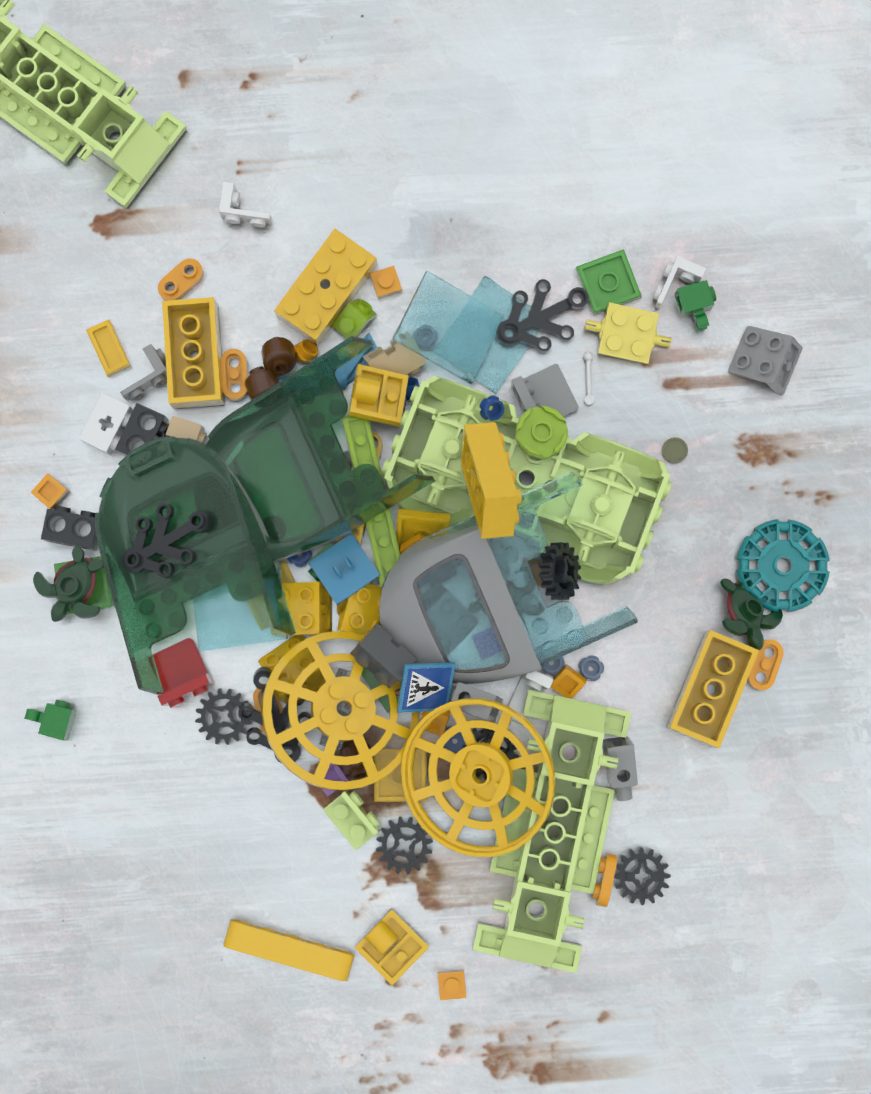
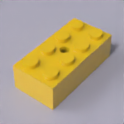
(314, 309)
(188, 328)
(490, 480)
(725, 666)

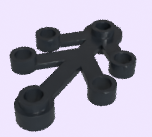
(539, 318)
(162, 541)
(280, 720)

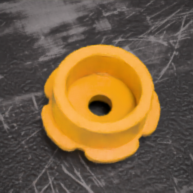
(305, 351)

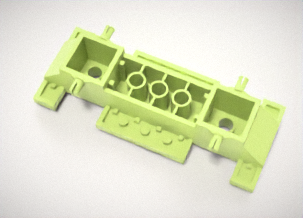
(71, 100)
(567, 846)

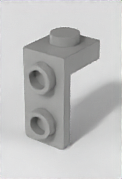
(154, 379)

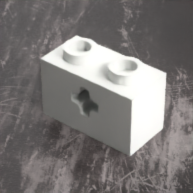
(106, 410)

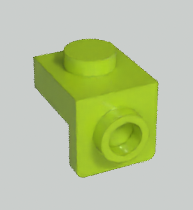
(354, 318)

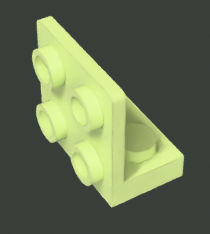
(352, 819)

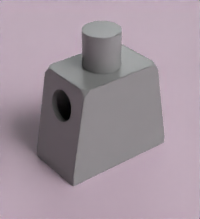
(480, 711)
(623, 750)

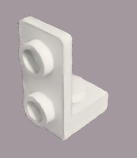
(230, 199)
(686, 269)
(531, 681)

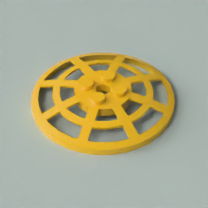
(328, 720)
(468, 786)

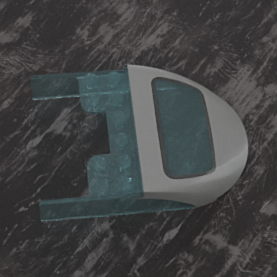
(480, 602)

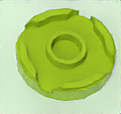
(541, 432)

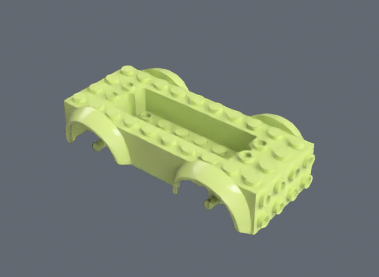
(601, 519)

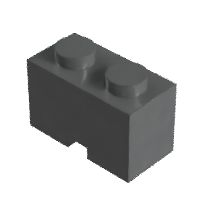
(382, 656)

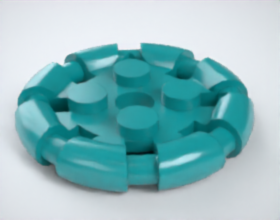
(799, 560)

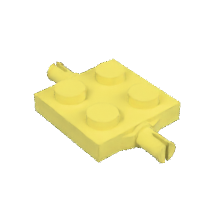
(628, 333)

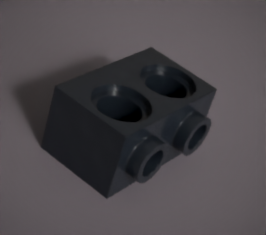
(135, 431)
(70, 534)

